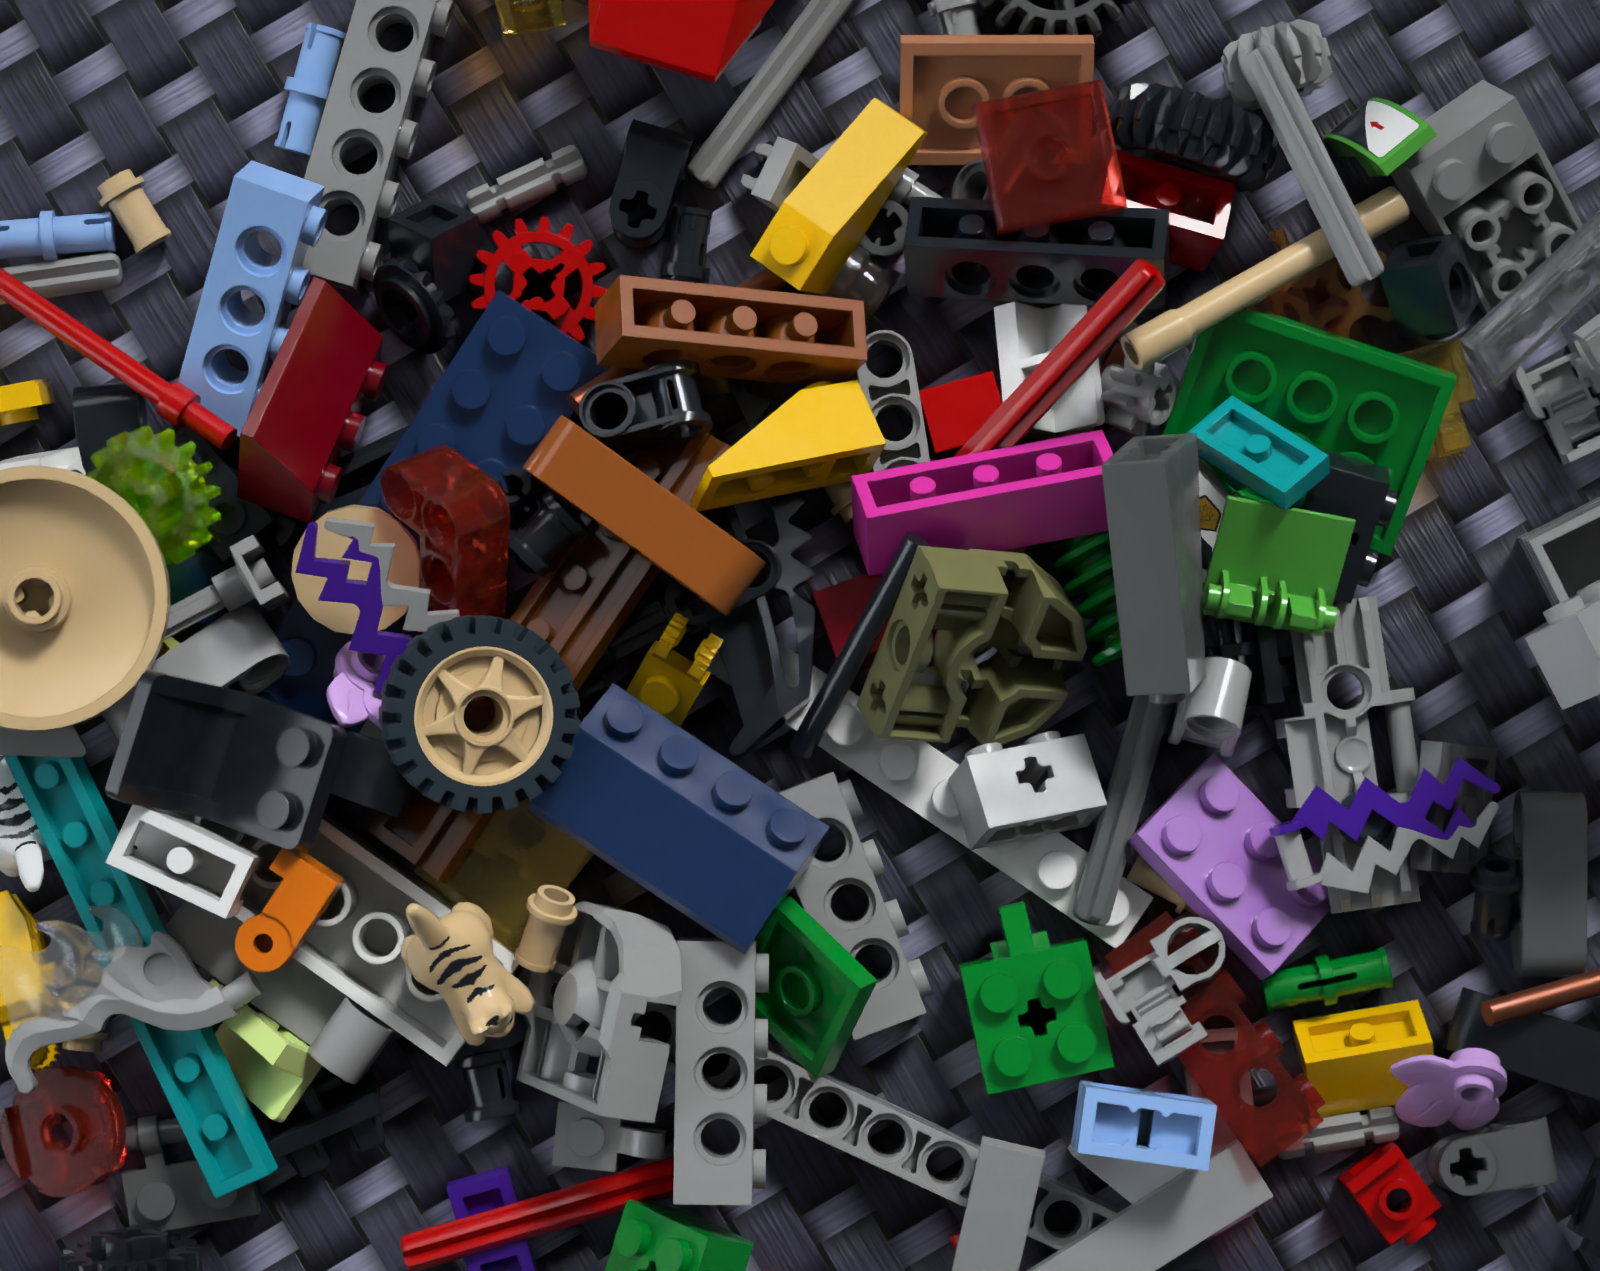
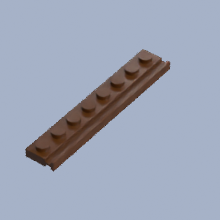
(578, 613)

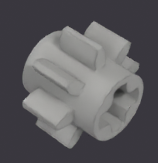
(1136, 396)

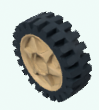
(427, 705)

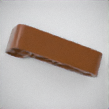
(643, 515)

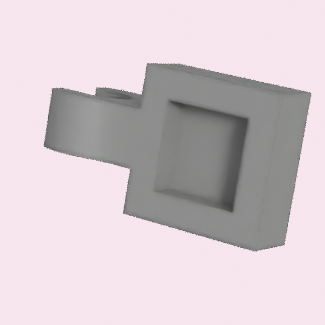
(595, 1141)

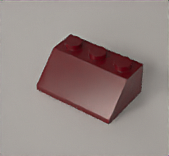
(310, 406)

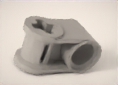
(1215, 707)

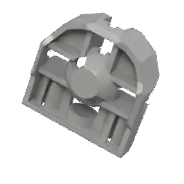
(604, 975)

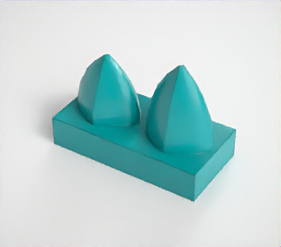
(1260, 454)

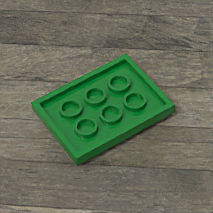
(1323, 391)

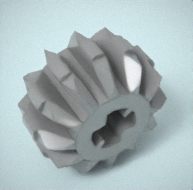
(1300, 49)

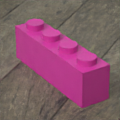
(984, 499)

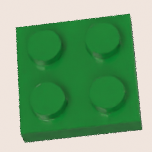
(813, 989)

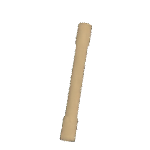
(1178, 326)

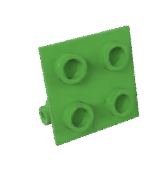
(1276, 566)

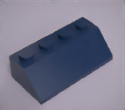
(680, 819)

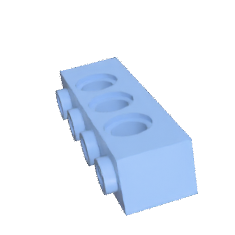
(257, 201)

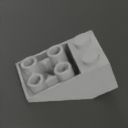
(1491, 188)

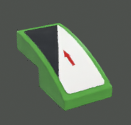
(1380, 136)

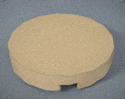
(402, 571)

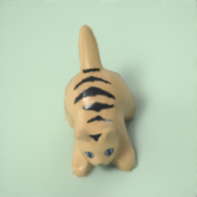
(459, 962)

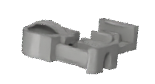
(1565, 400)
(1153, 999)

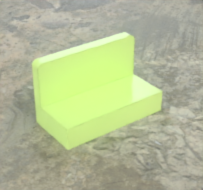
(266, 1060)

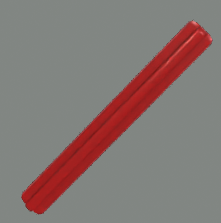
(1068, 359)
(537, 1215)

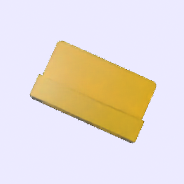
(1352, 1054)

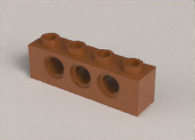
(730, 331)

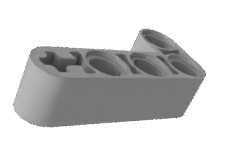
(338, 1029)

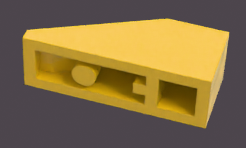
(839, 199)
(803, 445)

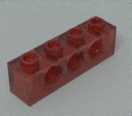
(1261, 1130)

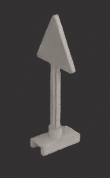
(229, 590)

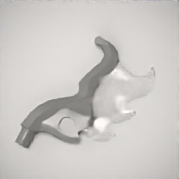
(93, 975)

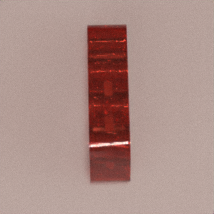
(460, 528)

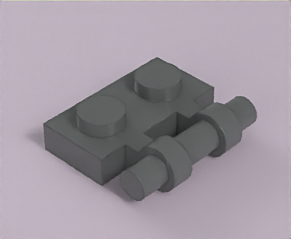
(175, 1192)

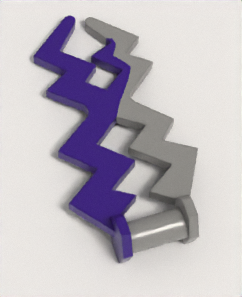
(370, 594)
(1407, 816)

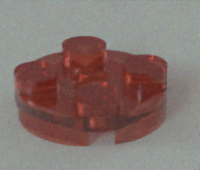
(97, 1126)

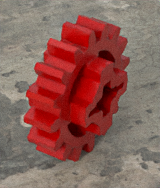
(519, 263)

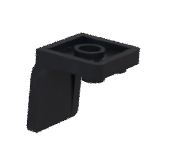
(227, 759)

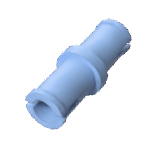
(309, 88)
(57, 235)

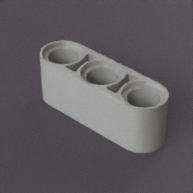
(896, 392)
(230, 652)

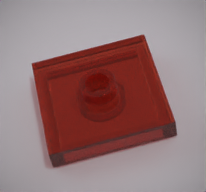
(1049, 156)

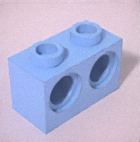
(1143, 1125)

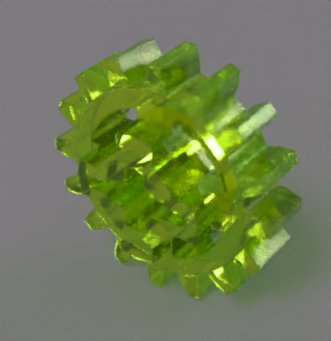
(161, 487)

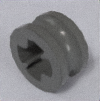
(885, 252)

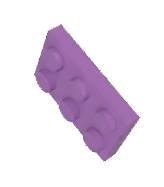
(1223, 862)

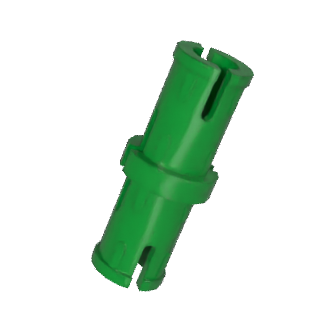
(1368, 972)

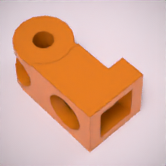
(290, 914)

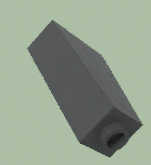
(1157, 563)

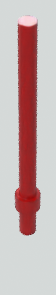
(172, 401)

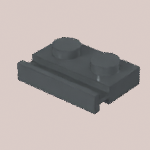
(1438, 760)

